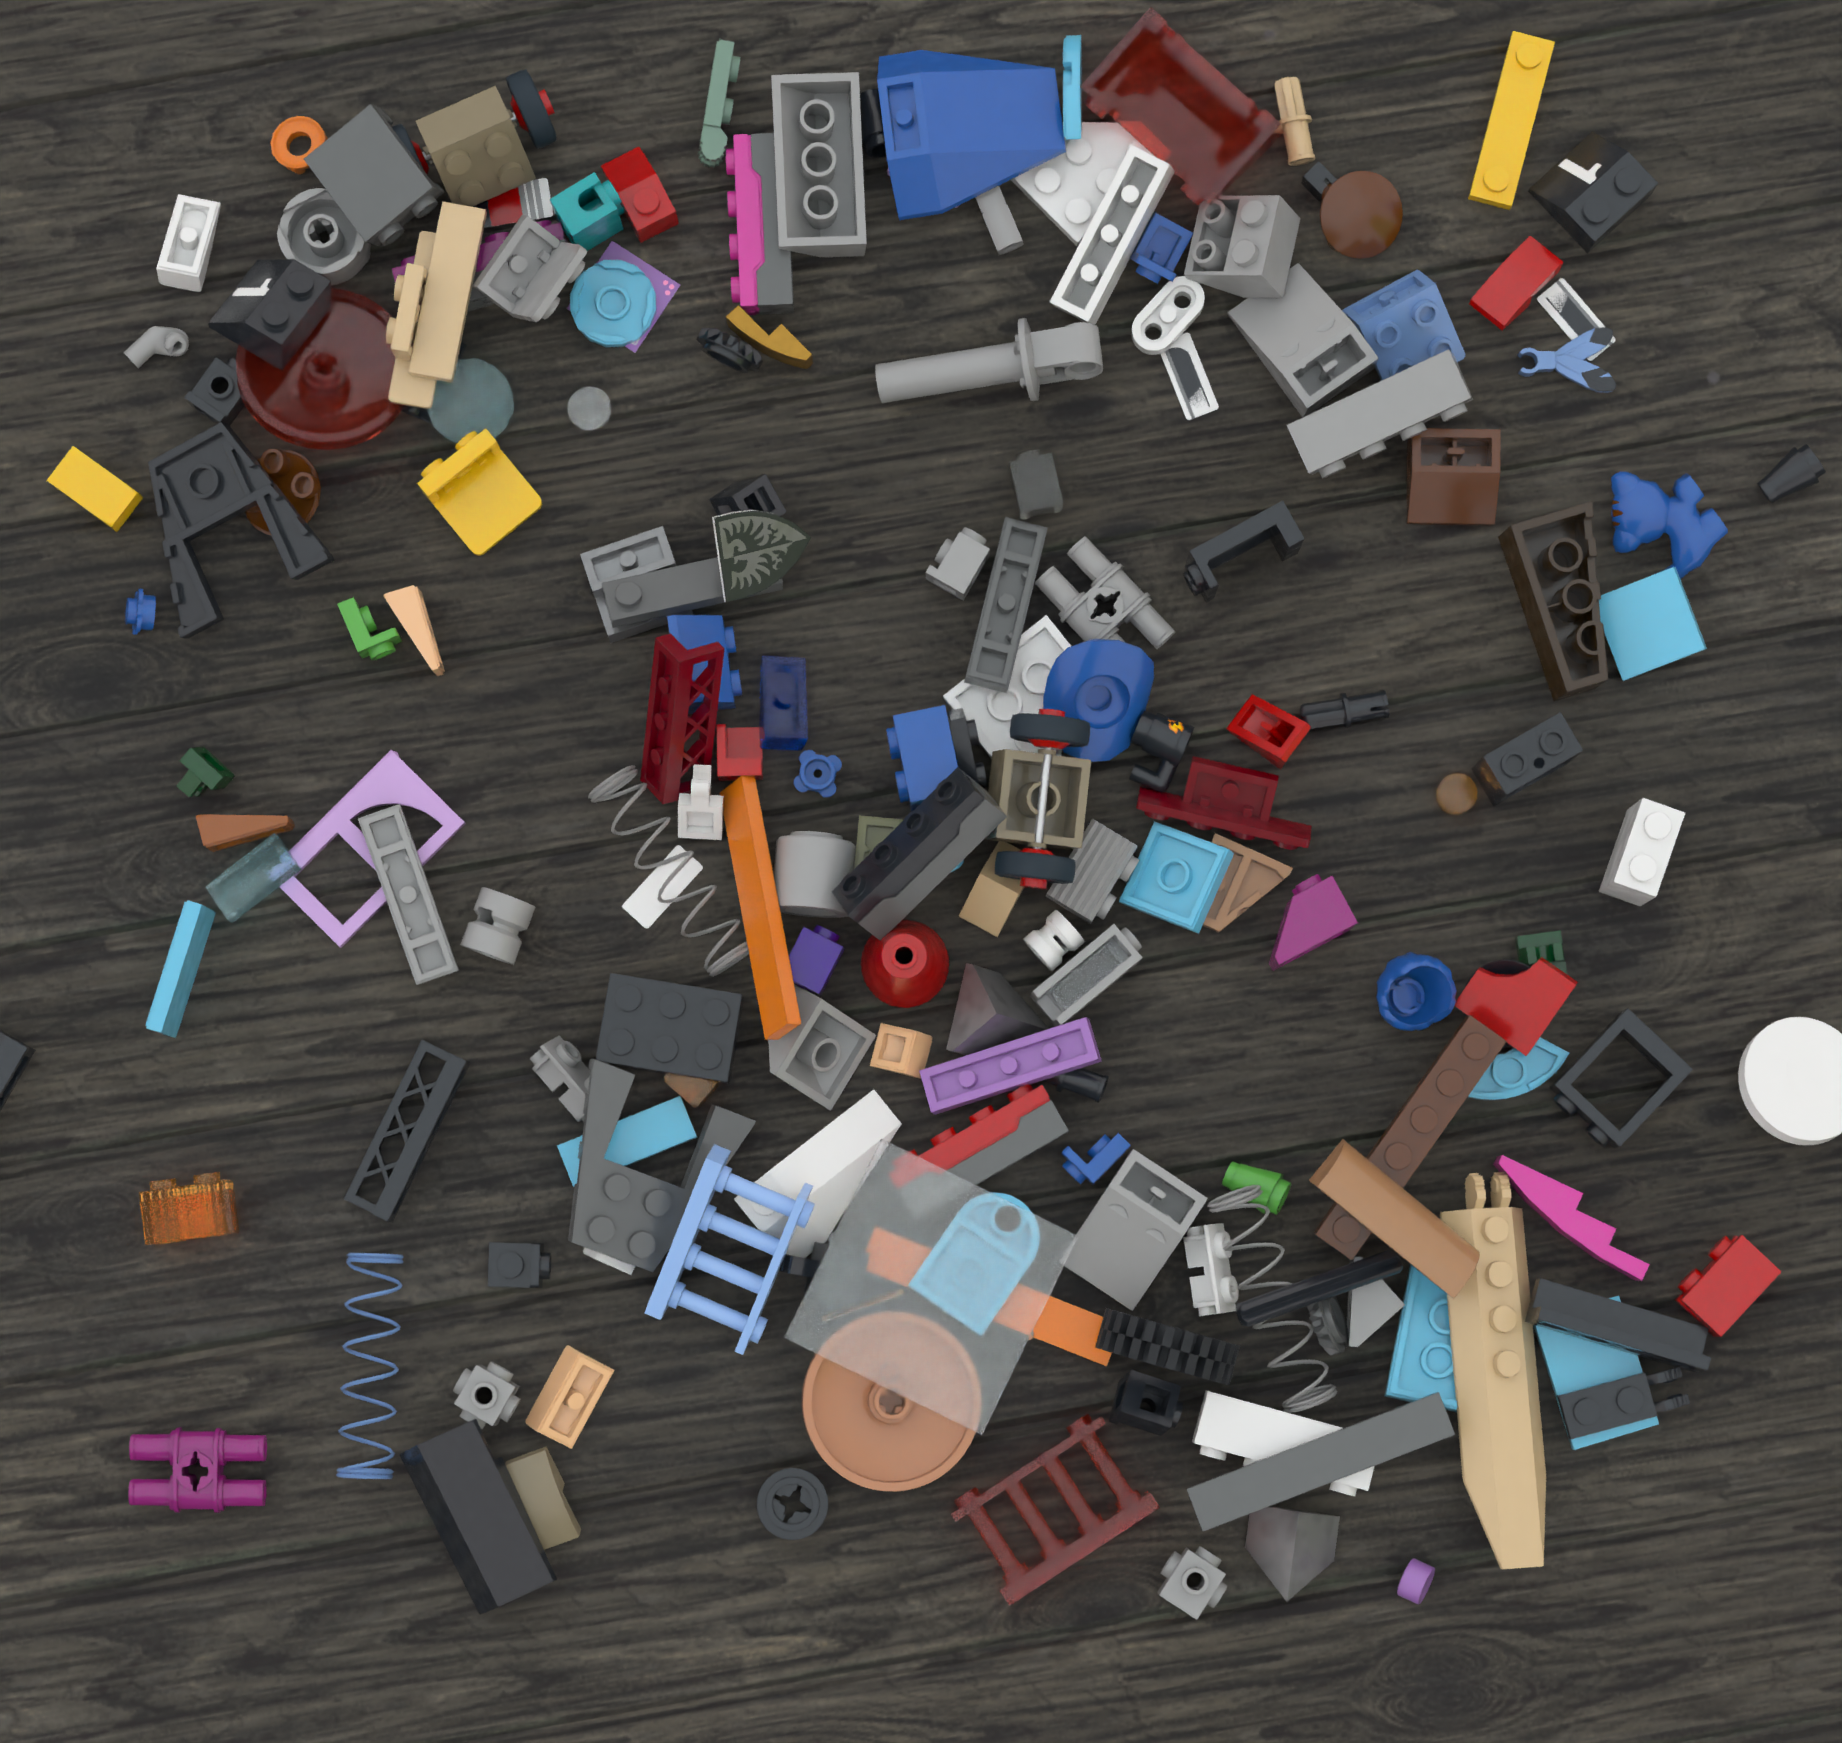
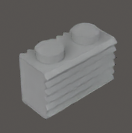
(1099, 865)

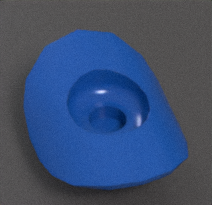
(1104, 686)

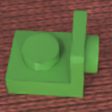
(360, 624)

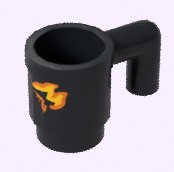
(1164, 739)

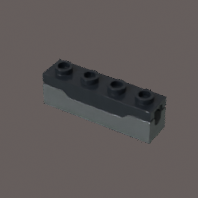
(919, 854)

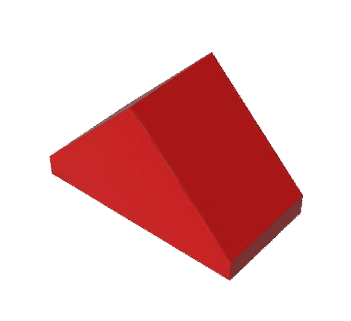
(1268, 730)

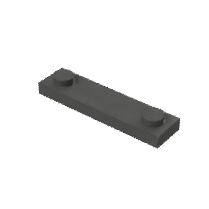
(667, 592)
(1005, 605)

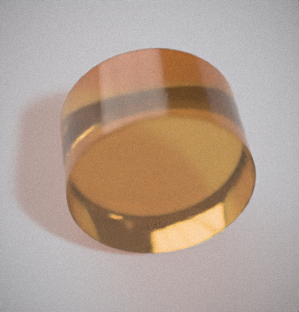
(1456, 793)

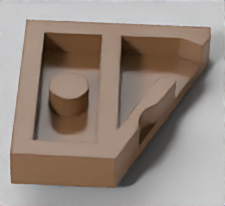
(1244, 883)

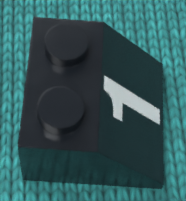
(1593, 189)
(274, 309)

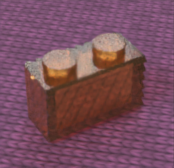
(188, 1211)

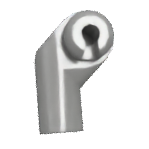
(159, 341)

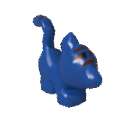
(1645, 512)

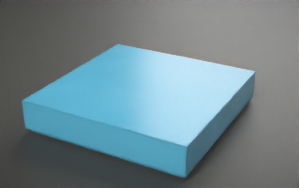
(1650, 624)
(1176, 877)

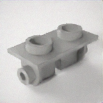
(561, 1063)

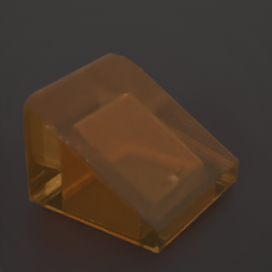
(692, 1089)

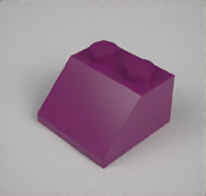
(1311, 919)

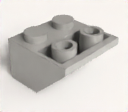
(1243, 245)

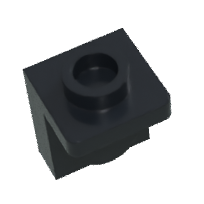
(518, 1265)

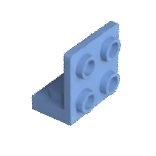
(1405, 324)

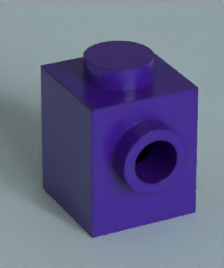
(814, 958)

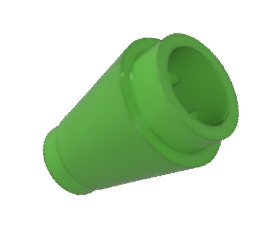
(1272, 1184)

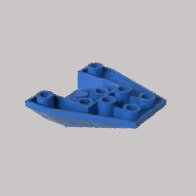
(963, 126)

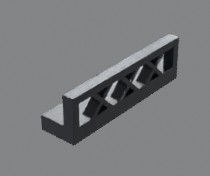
(420, 1138)
(1618, 1325)

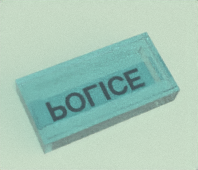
(253, 878)

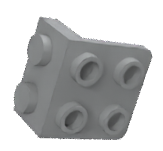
(530, 271)

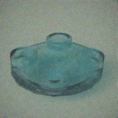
(473, 401)

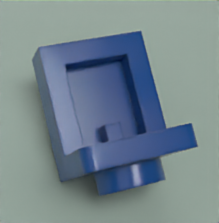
(1160, 248)

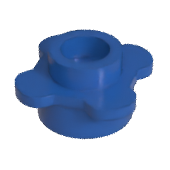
(140, 612)
(827, 765)

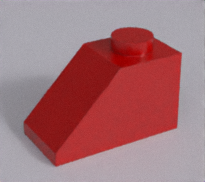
(641, 194)

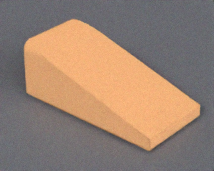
(412, 613)

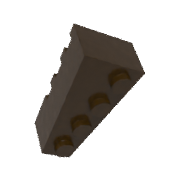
(1560, 596)

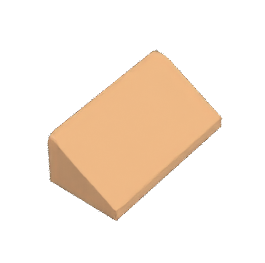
(569, 1396)

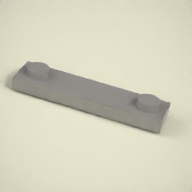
(408, 894)

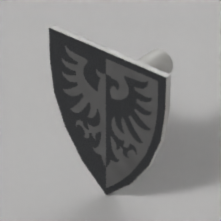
(755, 550)

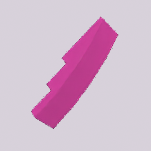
(1558, 1206)

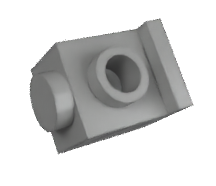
(959, 563)

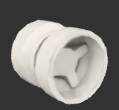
(1046, 947)

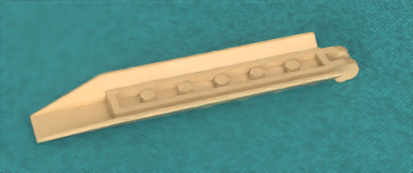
(1498, 1378)

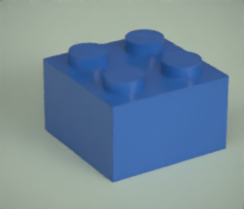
(925, 750)

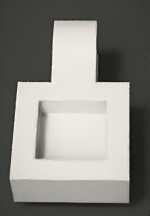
(699, 812)

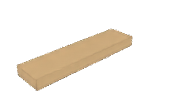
(447, 292)

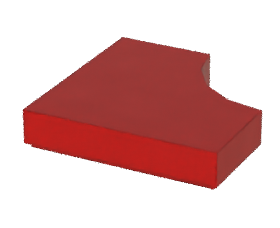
(1517, 1004)

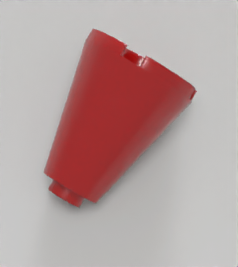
(905, 983)

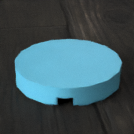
(613, 303)

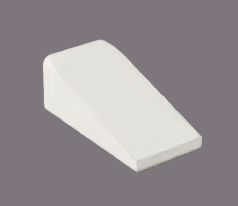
(188, 243)

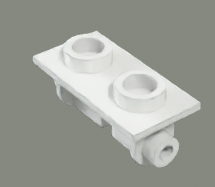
(1216, 1289)

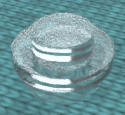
(589, 408)

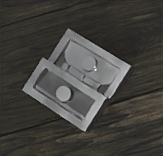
(623, 559)

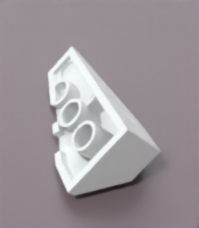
(832, 1164)

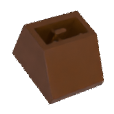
(1453, 476)

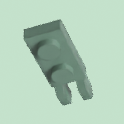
(718, 107)

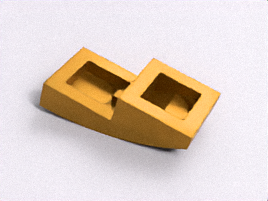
(778, 345)

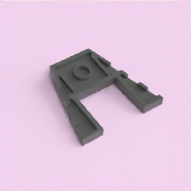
(625, 1209)

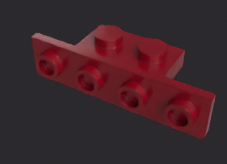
(1229, 800)

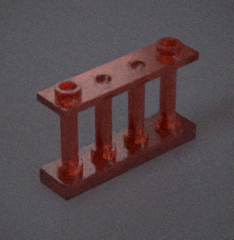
(1093, 1529)

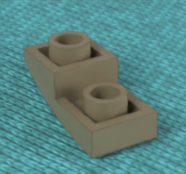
(543, 1497)

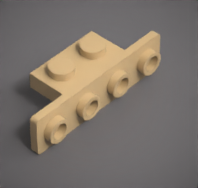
(401, 331)

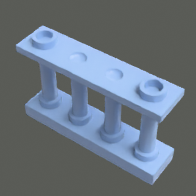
(703, 1216)

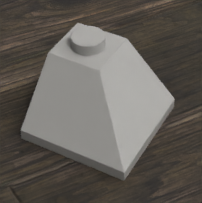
(820, 1051)

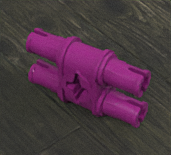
(182, 1489)

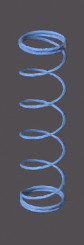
(356, 1470)

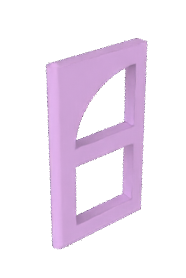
(385, 784)

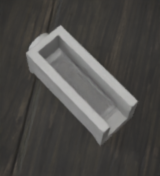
(1087, 975)

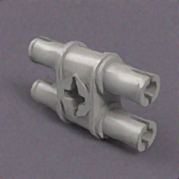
(1108, 583)

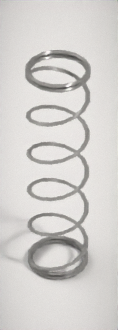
(603, 792)
(1320, 1394)

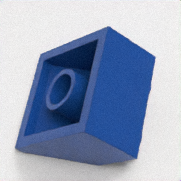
(701, 630)

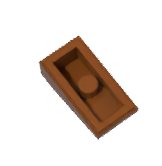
(232, 830)

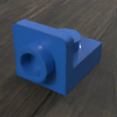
(1103, 1155)

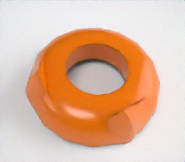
(287, 132)

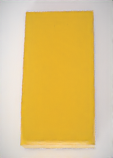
(95, 488)

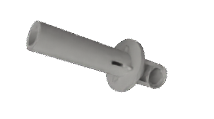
(1031, 359)

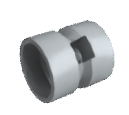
(497, 925)

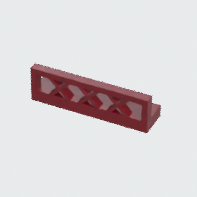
(668, 718)

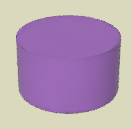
(1415, 1581)

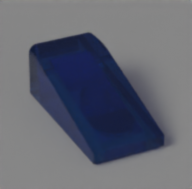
(783, 703)

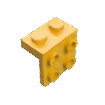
(479, 492)

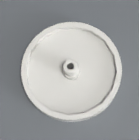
(1794, 1080)

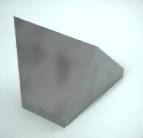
(989, 1013)
(1291, 1545)

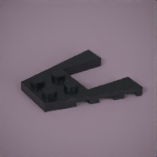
(204, 487)

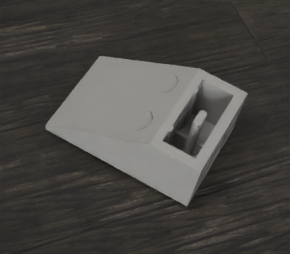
(1305, 341)
(1133, 1229)

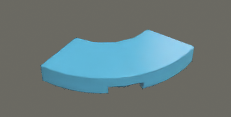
(1071, 87)
(1517, 1074)

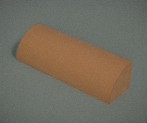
(1397, 1218)

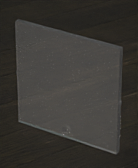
(931, 1286)

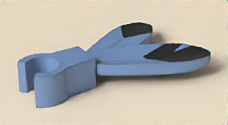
(1570, 361)

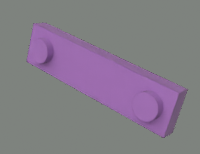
(1010, 1065)

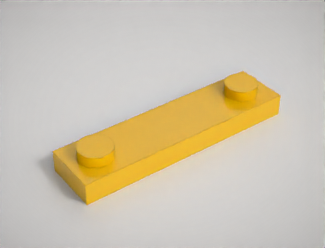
(1511, 120)

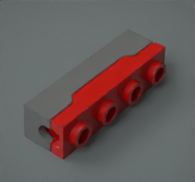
(998, 1136)

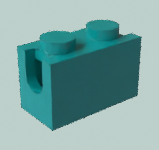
(589, 211)

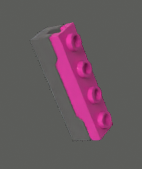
(764, 269)

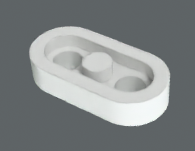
(1166, 316)

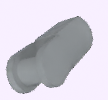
(999, 221)

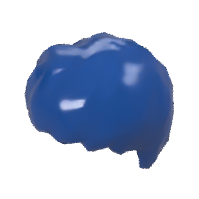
(1415, 992)

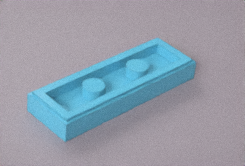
(638, 1136)

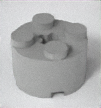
(300, 240)

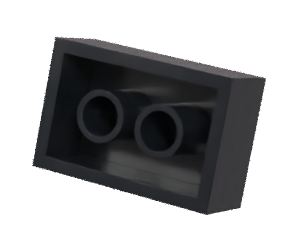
(669, 1028)

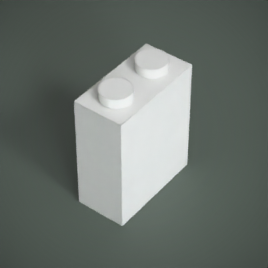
(1642, 852)

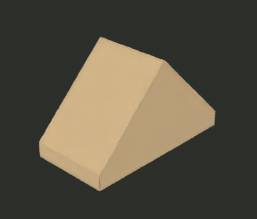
(992, 896)

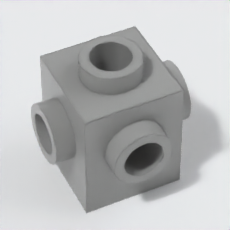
(503, 1390)
(1187, 1598)

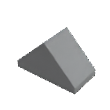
(1369, 1309)

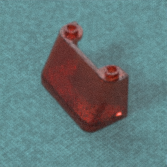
(1180, 108)

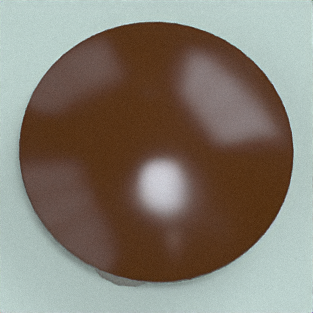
(1360, 214)
(295, 479)

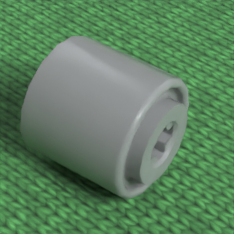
(808, 870)

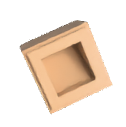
(901, 1050)

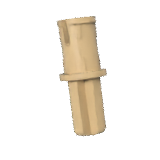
(1294, 121)

